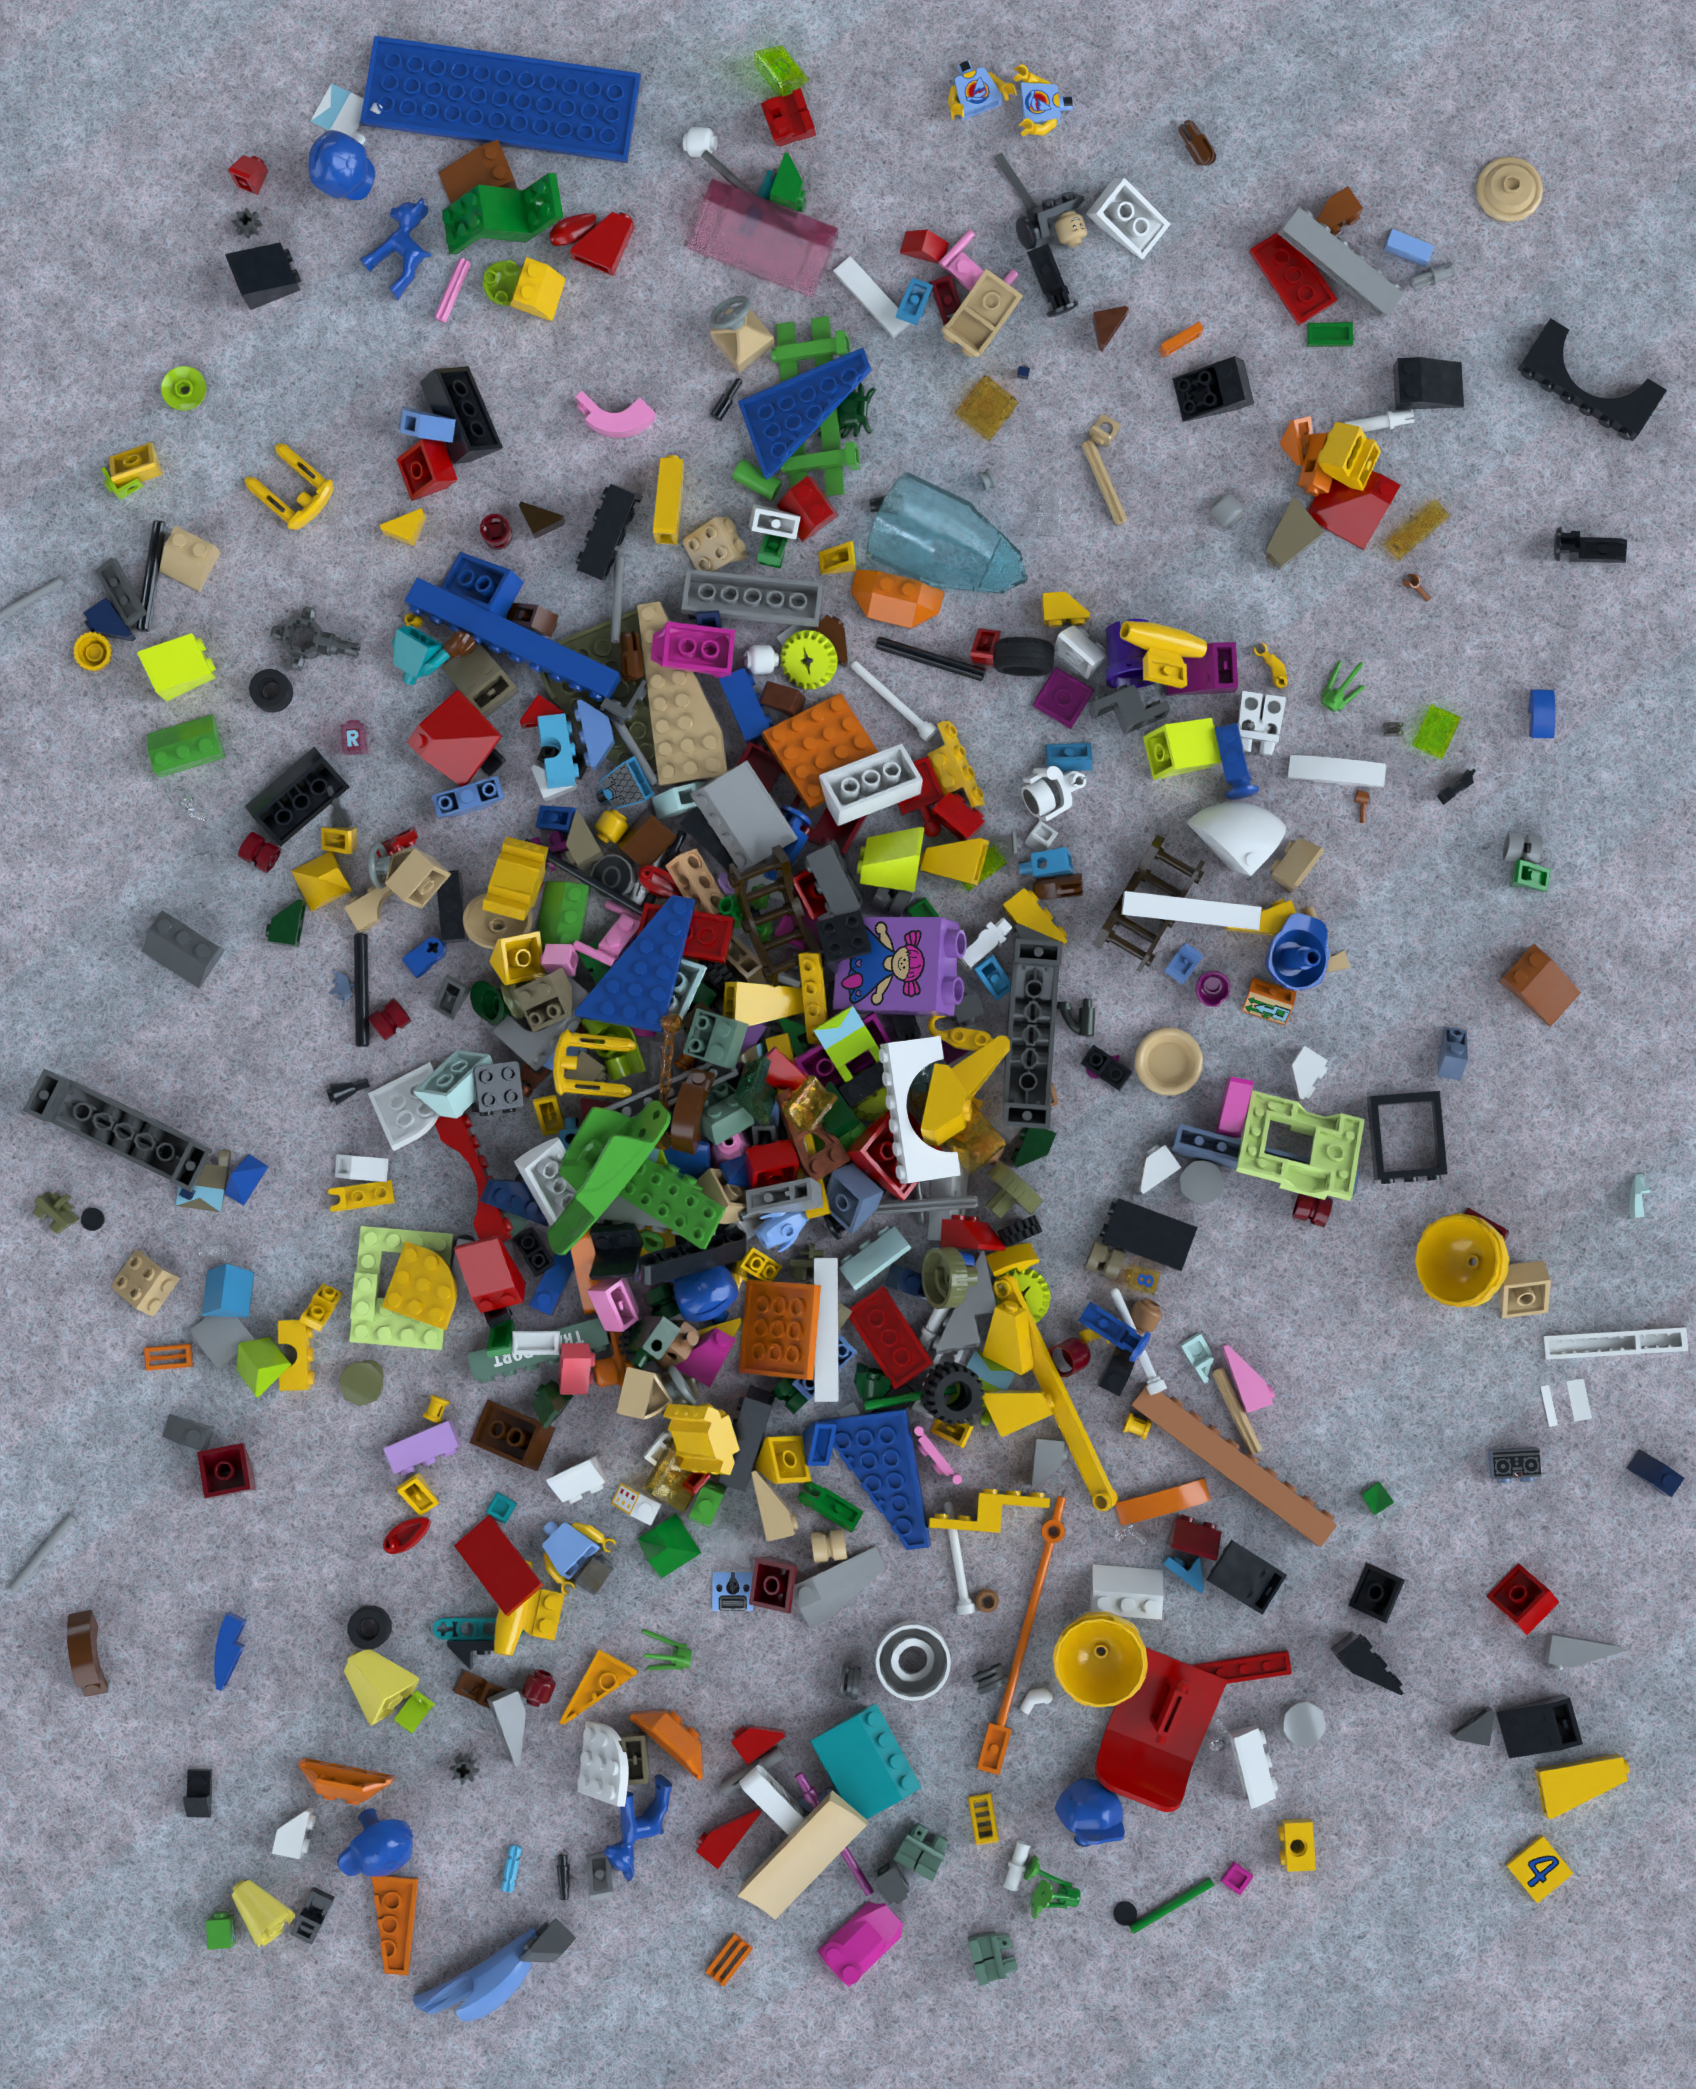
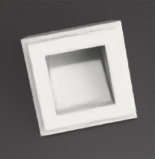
(1041, 837)

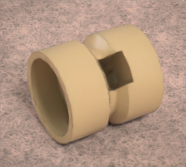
(829, 1545)

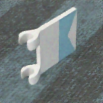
(341, 112)

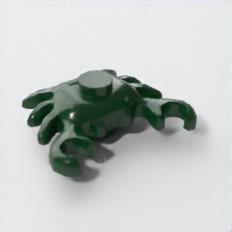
(853, 412)

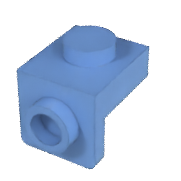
(1183, 963)

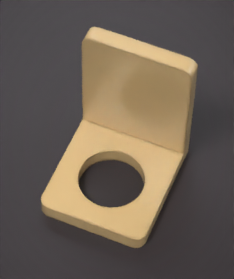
(1101, 437)

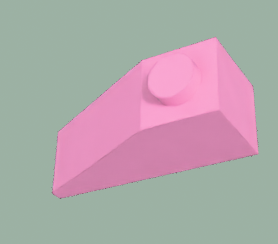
(1250, 1386)

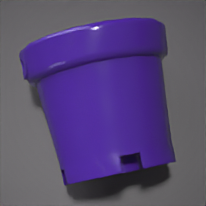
(1124, 659)

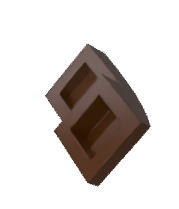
(476, 1687)

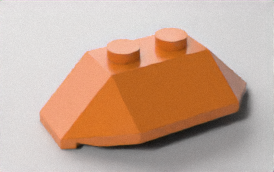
(895, 598)
(673, 1737)
(343, 1781)

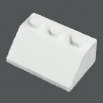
(1127, 1591)
(1253, 1765)

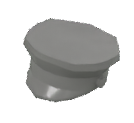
(1202, 1182)
(1302, 1724)

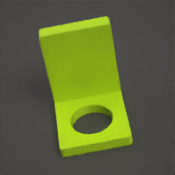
(120, 492)
(413, 1711)

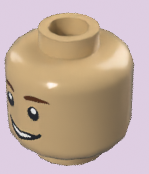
(1071, 229)

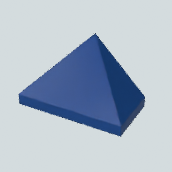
(735, 1171)
(245, 1179)
(818, 1443)

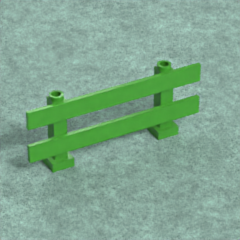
(822, 350)

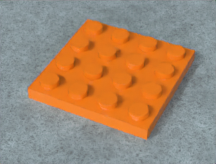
(817, 743)
(780, 1329)

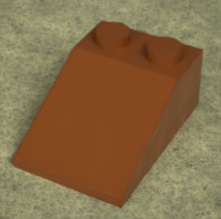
(479, 167)
(1540, 984)

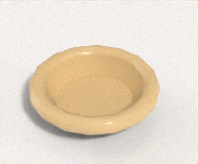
(1509, 189)
(1168, 1061)

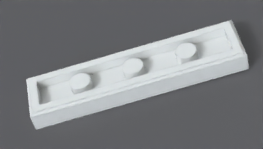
(870, 296)

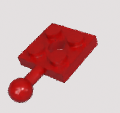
(930, 794)

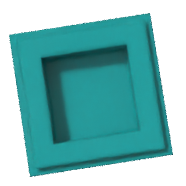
(501, 1507)

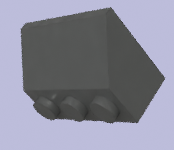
(833, 879)
(181, 949)

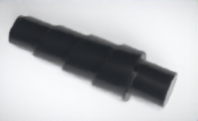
(563, 1876)

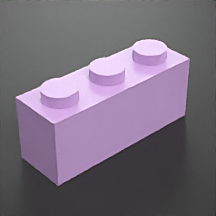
(422, 1448)

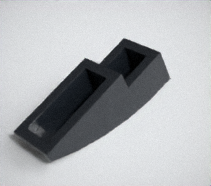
(699, 829)

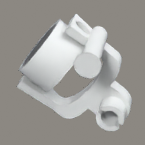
(1039, 796)

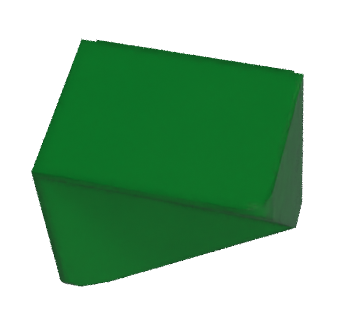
(1376, 1498)

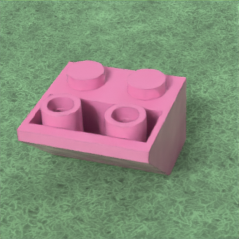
(614, 1304)

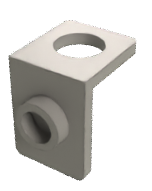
(1013, 844)

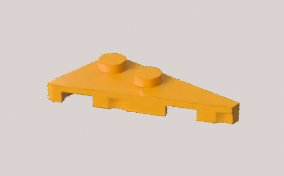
(601, 1678)

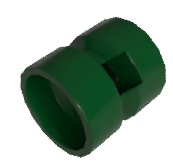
(662, 1301)
(790, 1394)

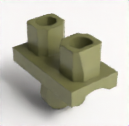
(57, 1208)
(800, 1266)

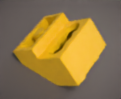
(1349, 455)

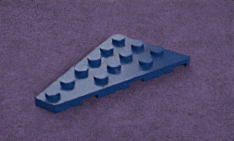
(792, 410)
(643, 979)
(884, 1461)

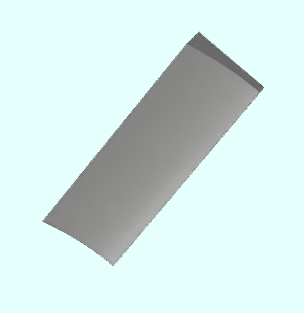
(753, 597)

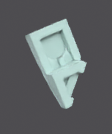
(1635, 1202)
(1199, 1355)

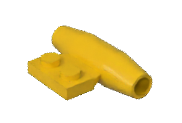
(1164, 650)
(536, 1616)

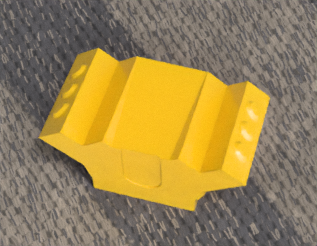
(516, 879)
(702, 1438)

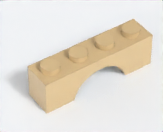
(366, 910)

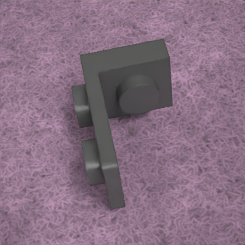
(616, 712)

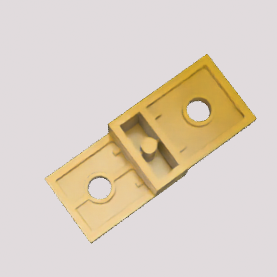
(989, 1511)

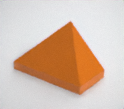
(1297, 438)

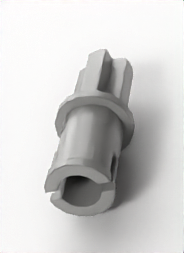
(1432, 276)

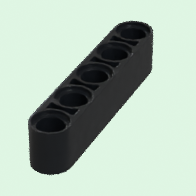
(690, 1259)

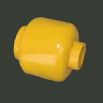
(611, 826)

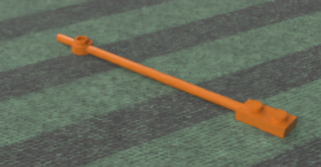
(997, 1733)

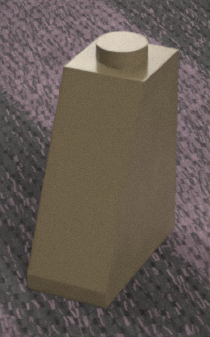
(1293, 535)

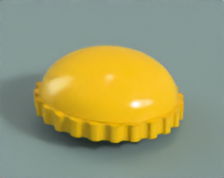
(92, 651)

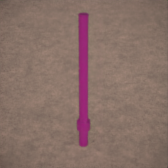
(811, 1796)

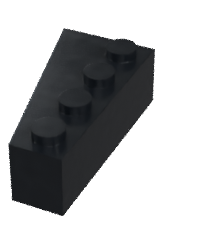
(607, 531)
(749, 1433)

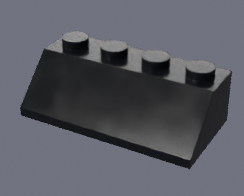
(456, 396)
(296, 796)

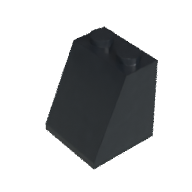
(264, 274)

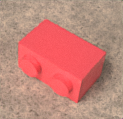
(574, 1368)

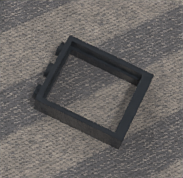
(1376, 1144)

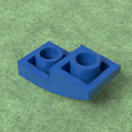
(1542, 713)

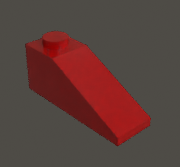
(723, 1838)

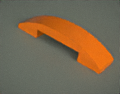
(1162, 1502)

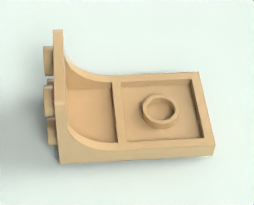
(982, 314)

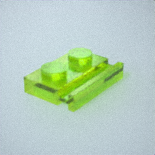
(1436, 731)

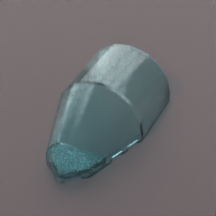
(942, 540)

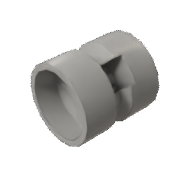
(1514, 846)

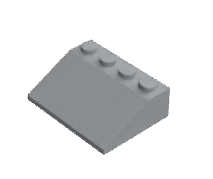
(743, 815)

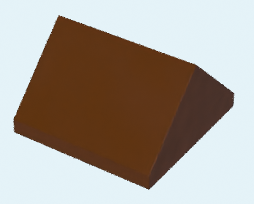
(646, 839)

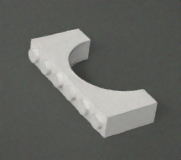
(914, 1158)

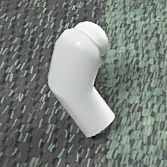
(1034, 1697)

